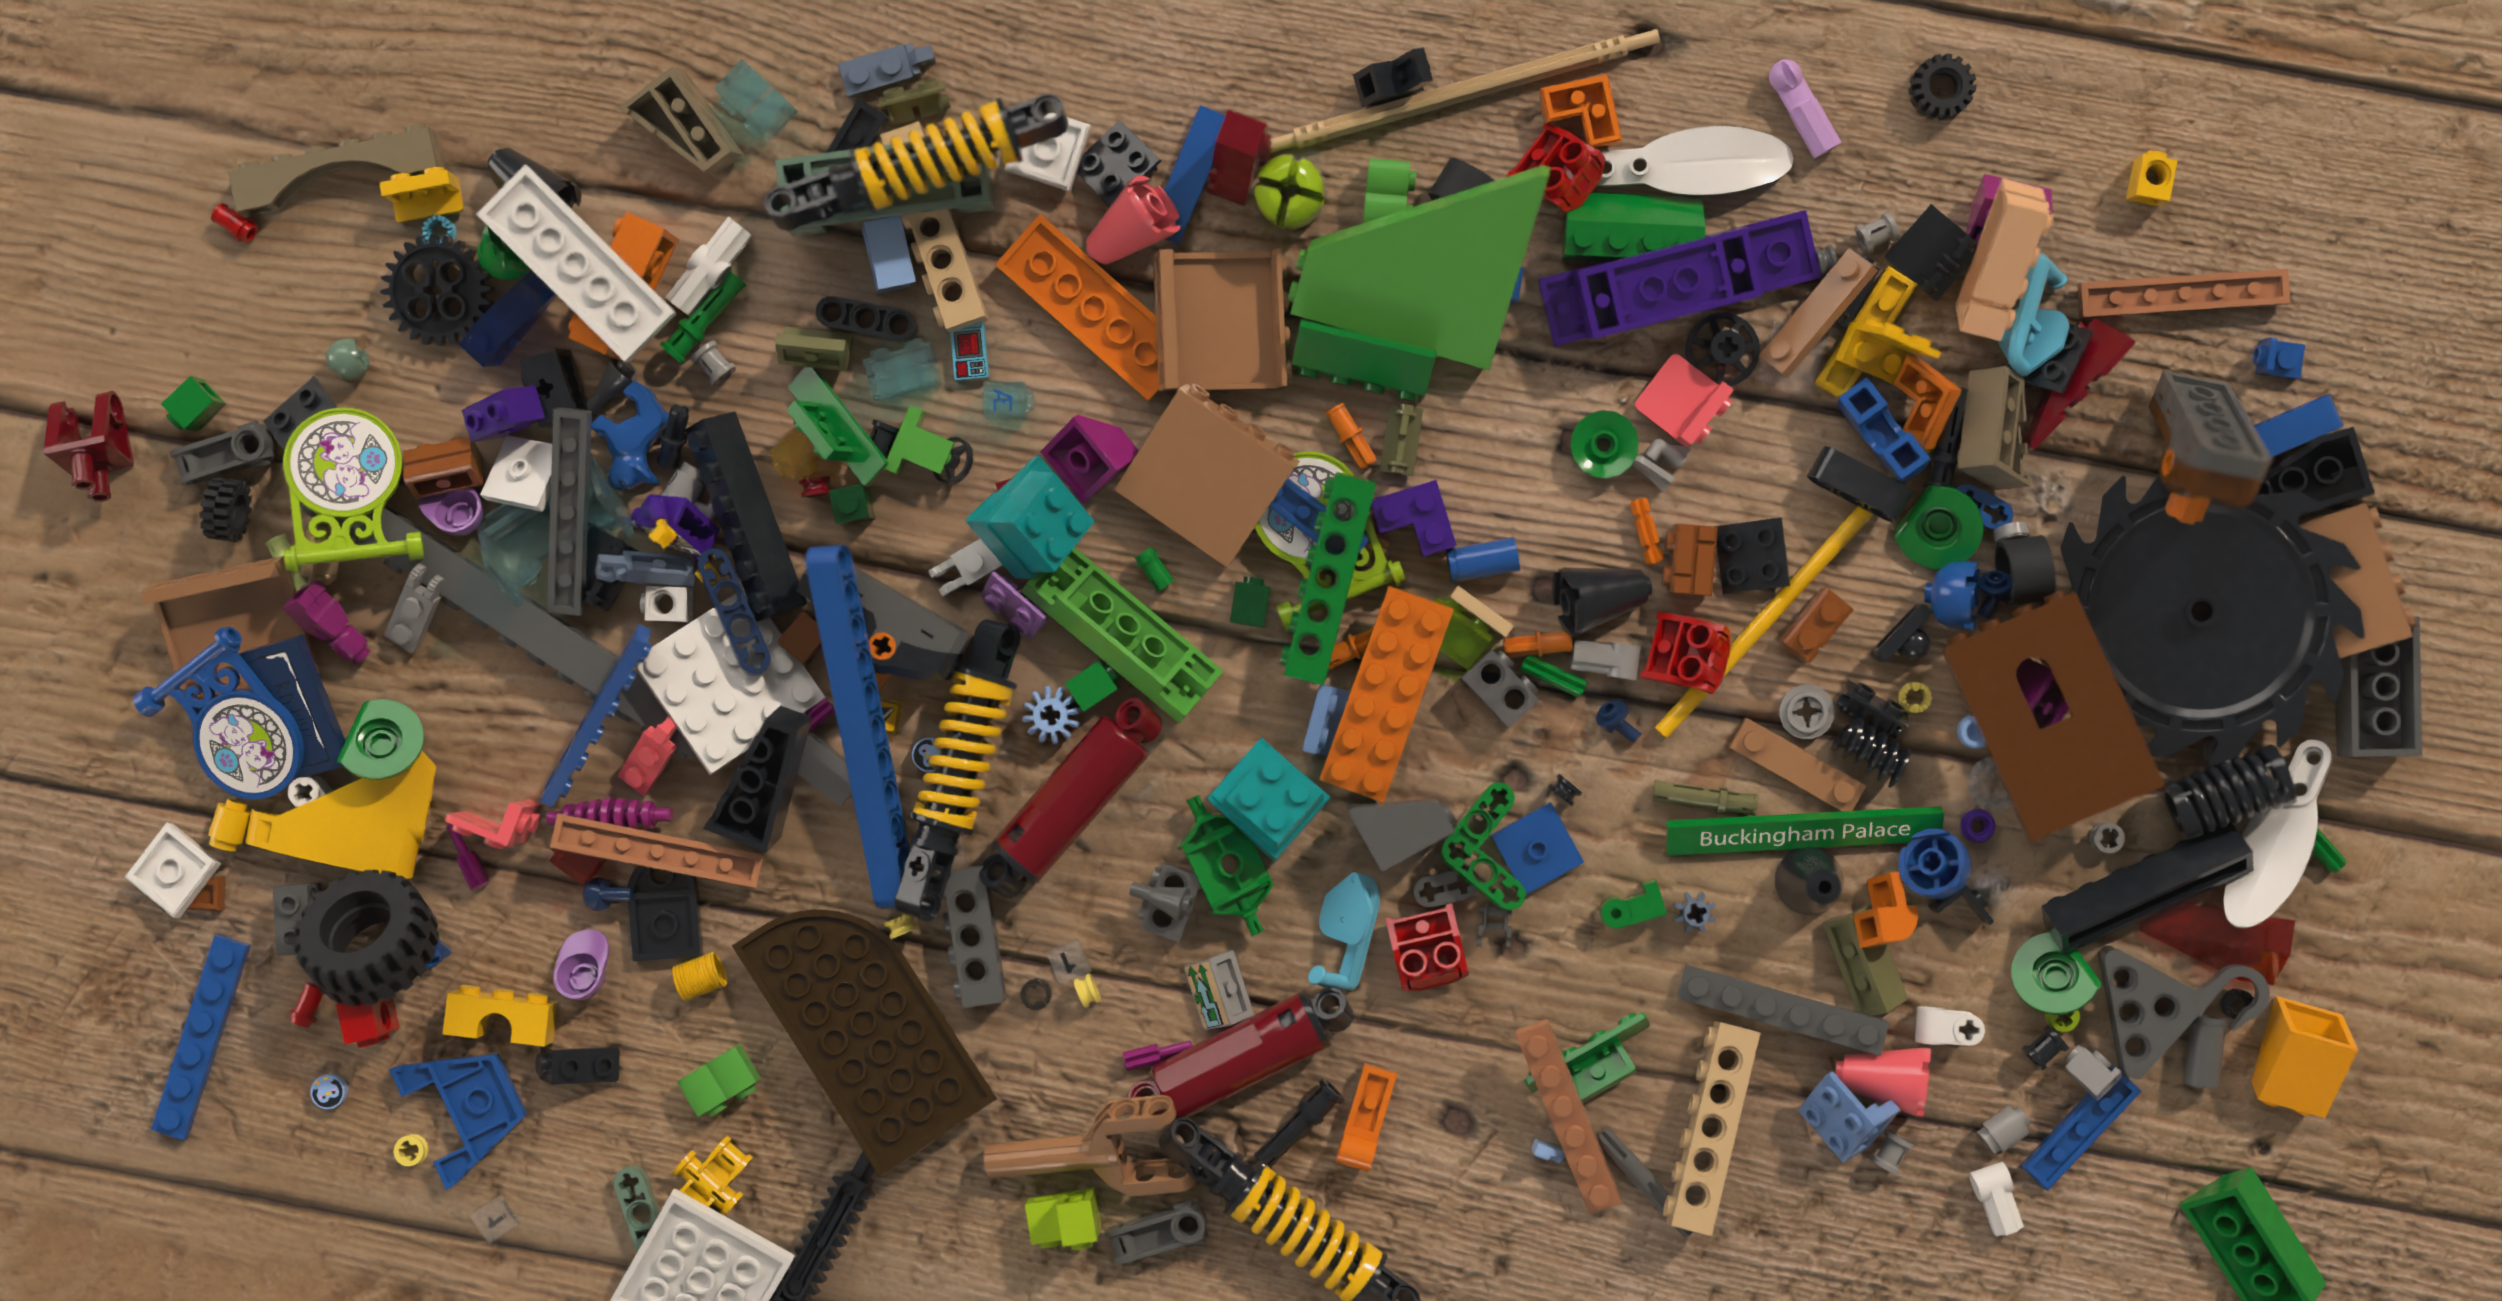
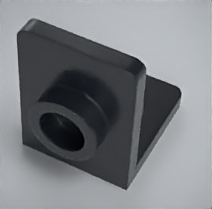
(1973, 898)

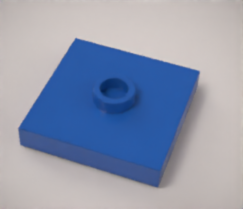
(1537, 848)

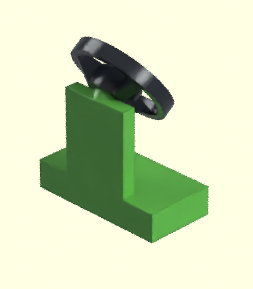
(928, 450)

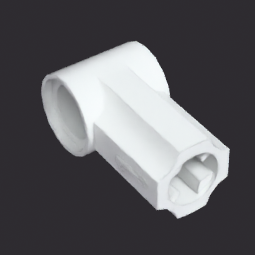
(1994, 1189)

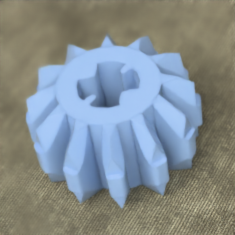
(1045, 724)

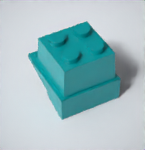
(1031, 521)
(1268, 799)

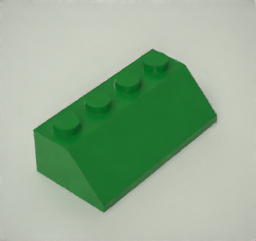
(1628, 225)
(1363, 360)
(2252, 1240)

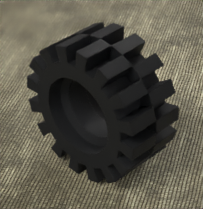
(1942, 66)
(225, 509)

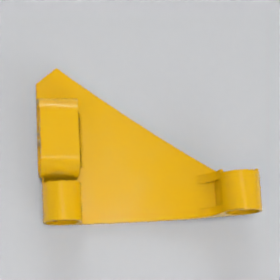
(356, 825)

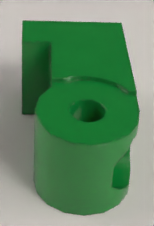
(1633, 909)

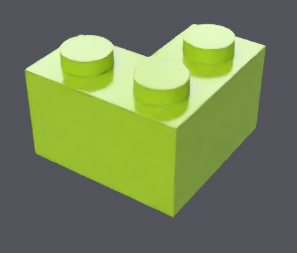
(1064, 1217)

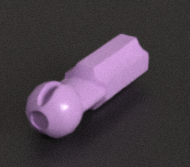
(1803, 108)

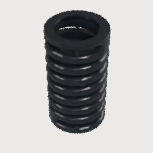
(2234, 801)

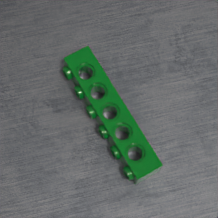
(1315, 665)

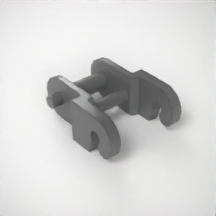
(1498, 912)

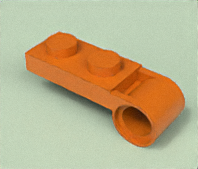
(1366, 1117)

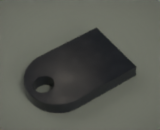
(664, 916)

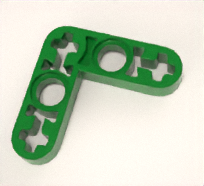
(1472, 842)

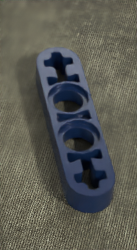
(738, 610)

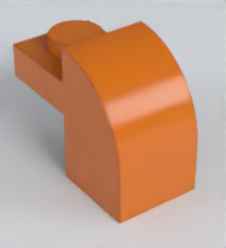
(1890, 916)

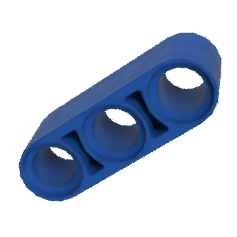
(2299, 425)

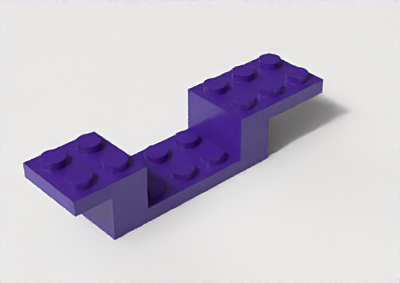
(1679, 279)

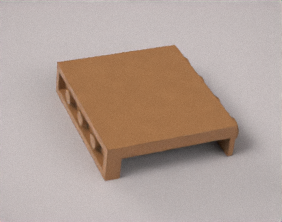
(1221, 320)
(1207, 473)
(2369, 587)
(235, 597)

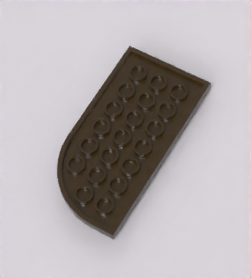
(866, 1031)

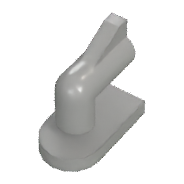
(1660, 449)

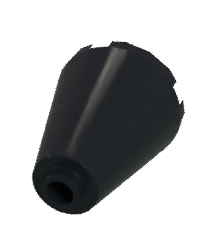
(507, 162)
(1597, 595)
(1809, 880)

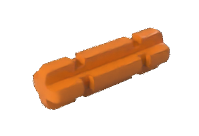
(1646, 531)

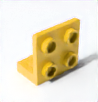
(1880, 349)

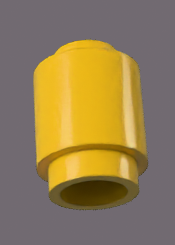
(229, 825)

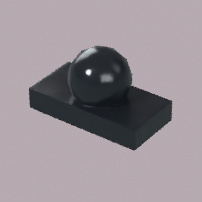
(1906, 637)

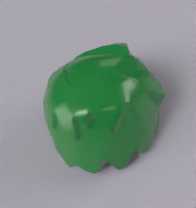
(499, 258)

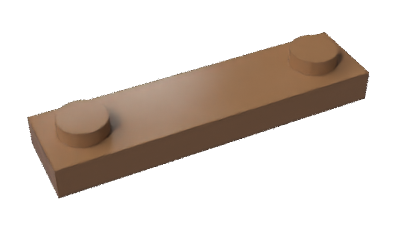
(1818, 313)
(1796, 766)

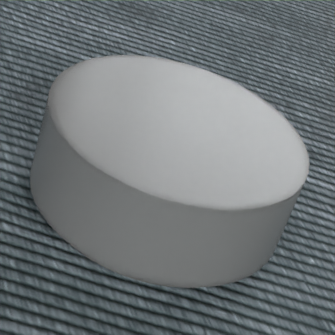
(2011, 531)

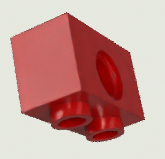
(367, 1023)

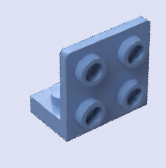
(1324, 719)
(1843, 1119)

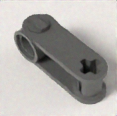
(224, 454)
(1157, 1232)

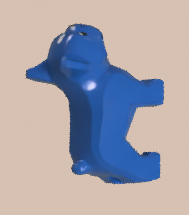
(633, 438)

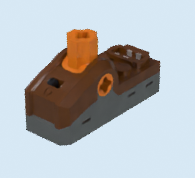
(2208, 446)

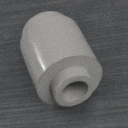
(2004, 1129)

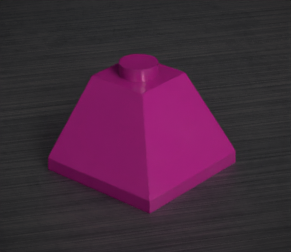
(1089, 455)

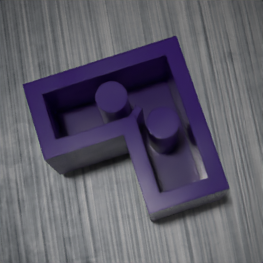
(1421, 508)

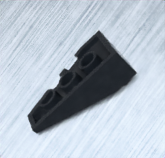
(2325, 469)

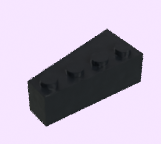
(762, 786)

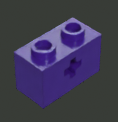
(503, 413)

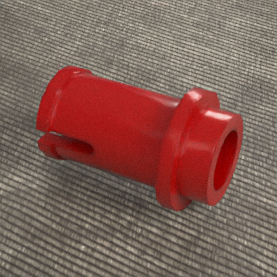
(242, 228)
(307, 1006)

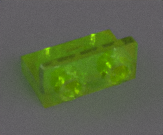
(1463, 637)

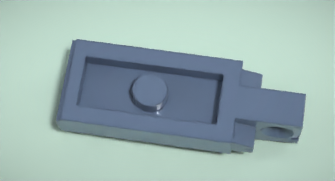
(884, 68)
(646, 568)

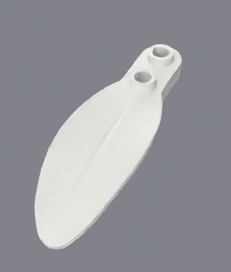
(1702, 161)
(2280, 844)

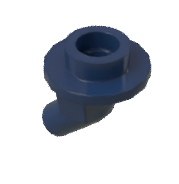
(1997, 587)
(1612, 717)
(600, 894)

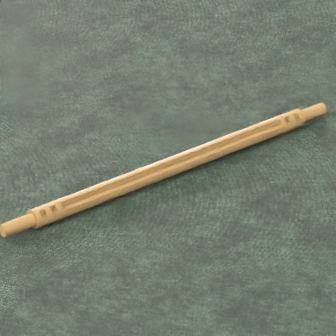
(1463, 91)

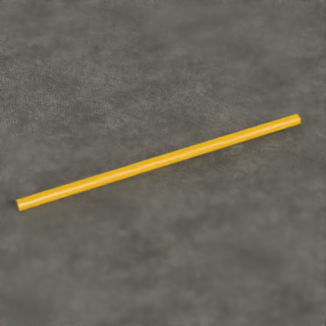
(1772, 611)

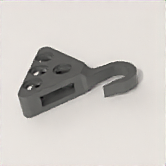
(2156, 1030)

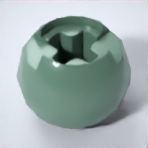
(347, 359)

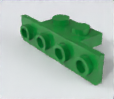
(832, 426)
(1602, 1060)

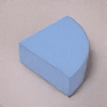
(1547, 1151)

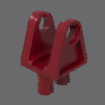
(97, 454)

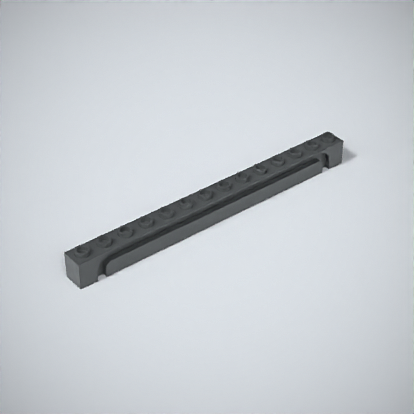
(530, 625)

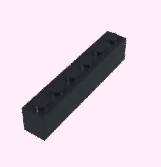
(745, 516)
(2147, 887)

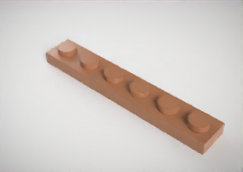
(2183, 293)
(656, 851)
(1568, 1116)

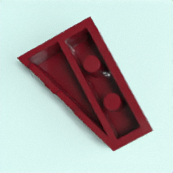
(1238, 153)

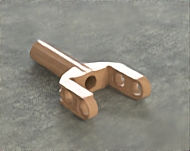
(1097, 1150)

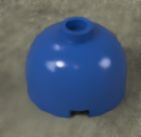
(1955, 594)
(1935, 864)

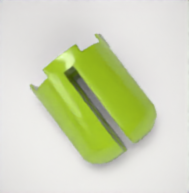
(1279, 175)

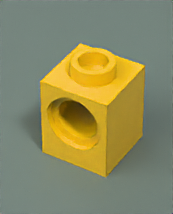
(2144, 192)

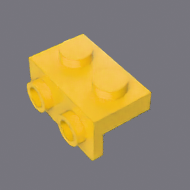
(423, 195)

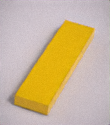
(1880, 306)

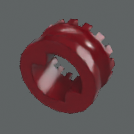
(815, 487)

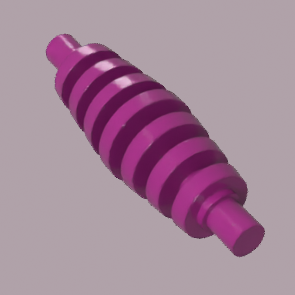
(616, 812)

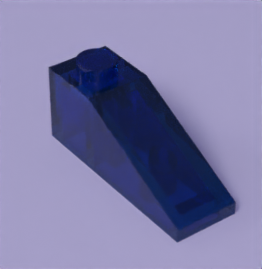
(508, 321)

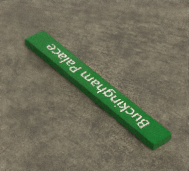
(1799, 830)

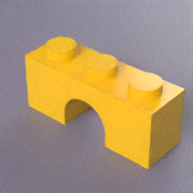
(530, 1017)

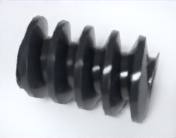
(1873, 750)

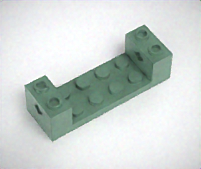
(969, 195)

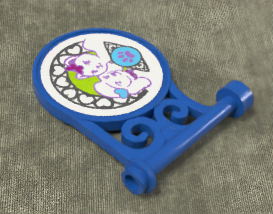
(240, 736)

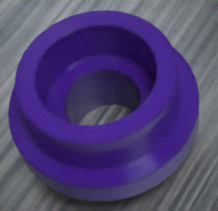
(1986, 831)

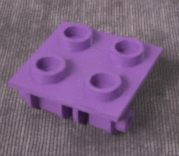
(1002, 598)

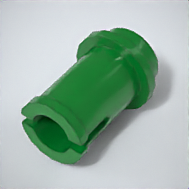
(1154, 569)

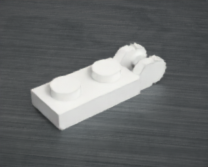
(973, 564)

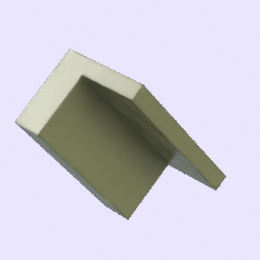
(814, 348)

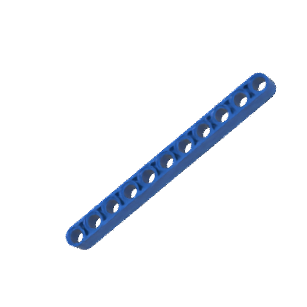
(859, 718)

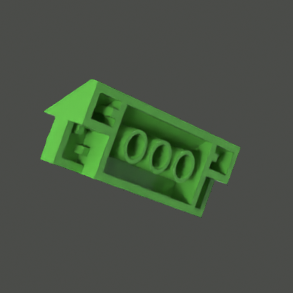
(1124, 633)

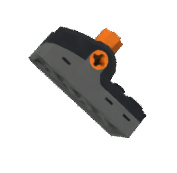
(920, 639)

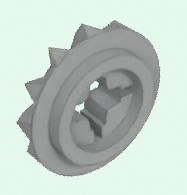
(1816, 699)

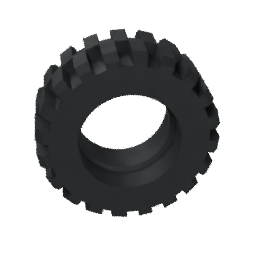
(385, 964)

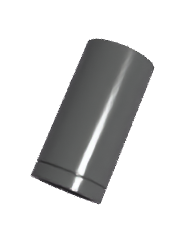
(2205, 1052)

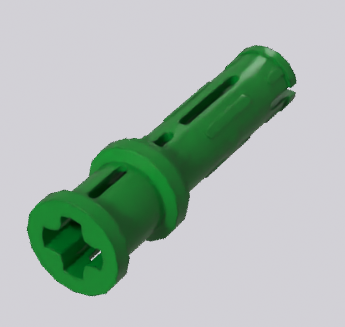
(692, 329)

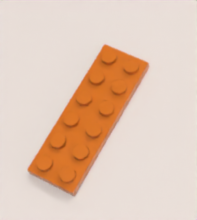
(1086, 302)
(1386, 693)

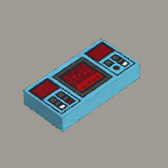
(970, 353)

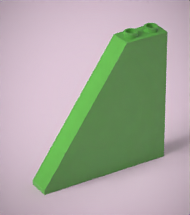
(1428, 272)

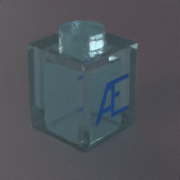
(1007, 400)

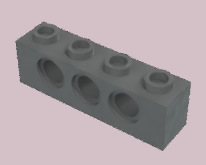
(973, 990)

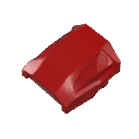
(1573, 166)
(1688, 653)
(1427, 949)

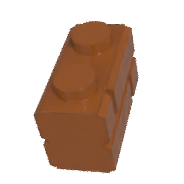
(443, 467)
(1691, 559)
(1815, 625)

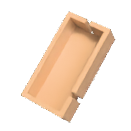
(2003, 259)

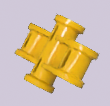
(710, 1180)

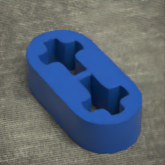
(1990, 502)

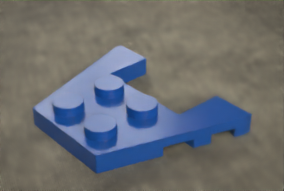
(478, 1100)

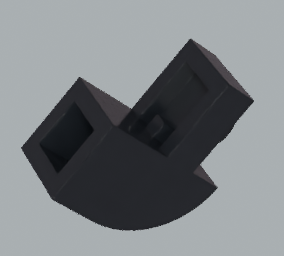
(1393, 79)

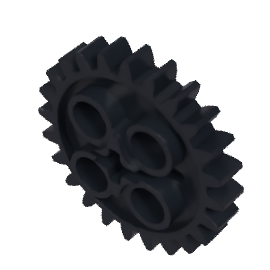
(406, 291)

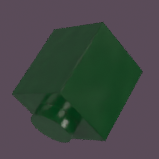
(851, 504)
(1250, 602)

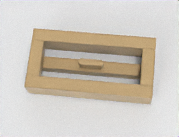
(1481, 611)

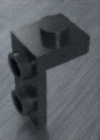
(577, 1065)

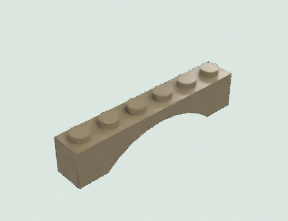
(271, 185)

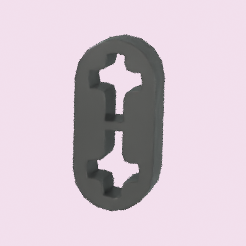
(1441, 897)

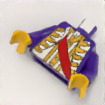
(677, 526)

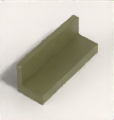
(1866, 971)

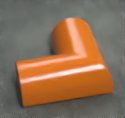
(1591, 101)
(1933, 399)

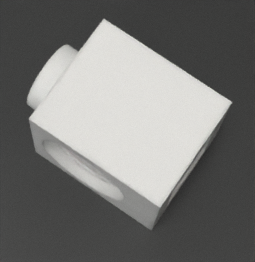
(682, 608)

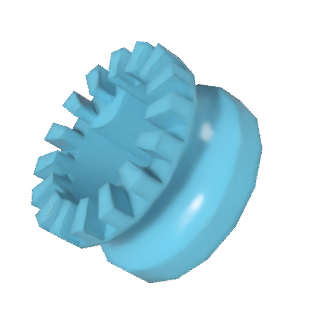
(446, 223)

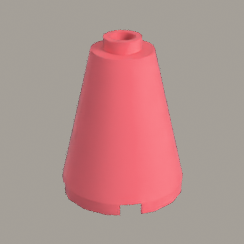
(1133, 222)
(1892, 1076)

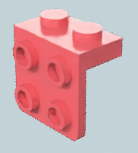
(1683, 401)
(518, 823)

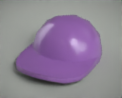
(454, 511)
(582, 965)

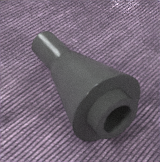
(615, 379)
(1171, 900)

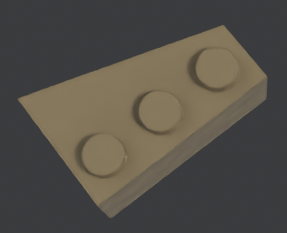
(684, 120)
(1992, 429)

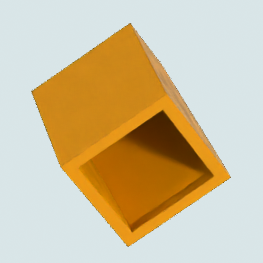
(2303, 1058)

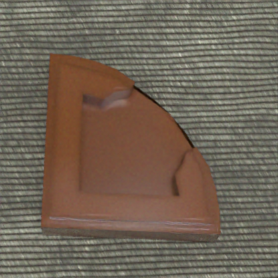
(211, 896)

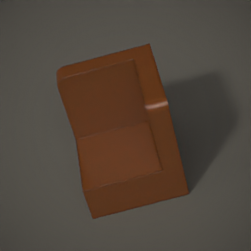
(802, 638)

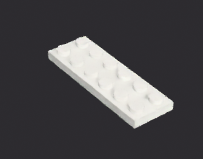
(576, 263)

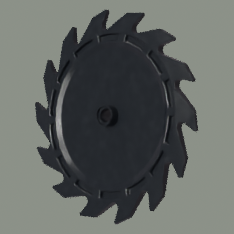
(2265, 620)

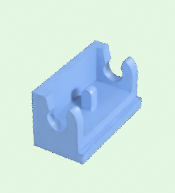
(888, 254)

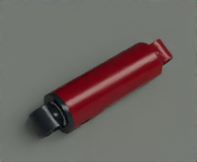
(1070, 798)
(1247, 1052)

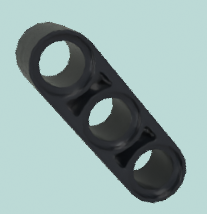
(853, 309)
(1859, 484)

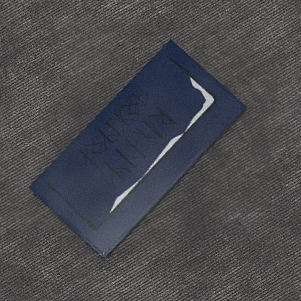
(294, 681)

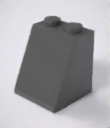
(1401, 827)

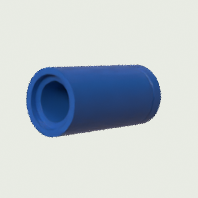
(1483, 560)

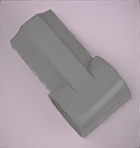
(1613, 660)

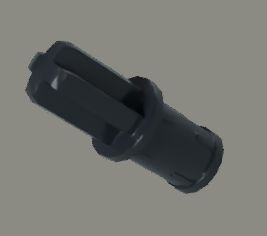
(673, 437)

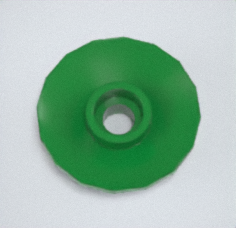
(1614, 429)

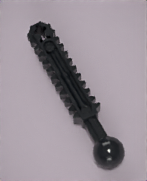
(827, 1233)

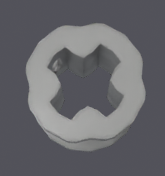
(1877, 233)
(713, 363)
(1892, 1152)

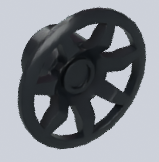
(1724, 347)

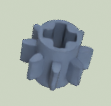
(1704, 914)

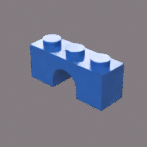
(1873, 422)

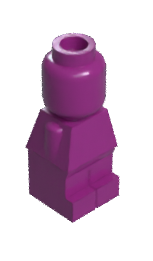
(325, 619)

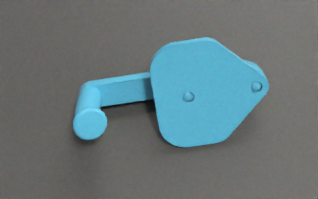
(2036, 332)
(1350, 917)

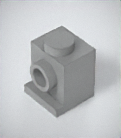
(2092, 1071)

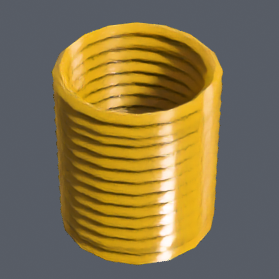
(699, 976)

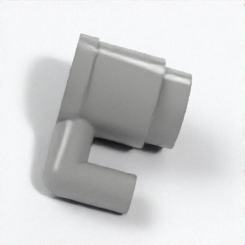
(688, 484)

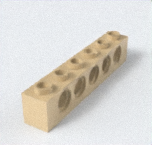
(969, 307)
(1701, 1216)

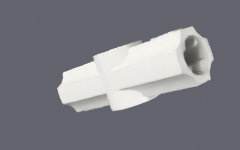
(709, 266)

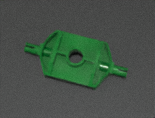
(1226, 893)

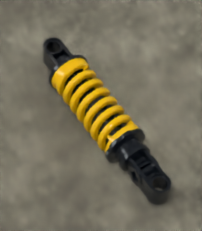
(877, 177)
(958, 767)
(1263, 1197)

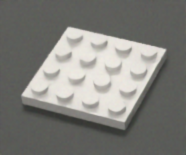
(712, 697)
(702, 1257)

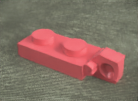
(649, 757)

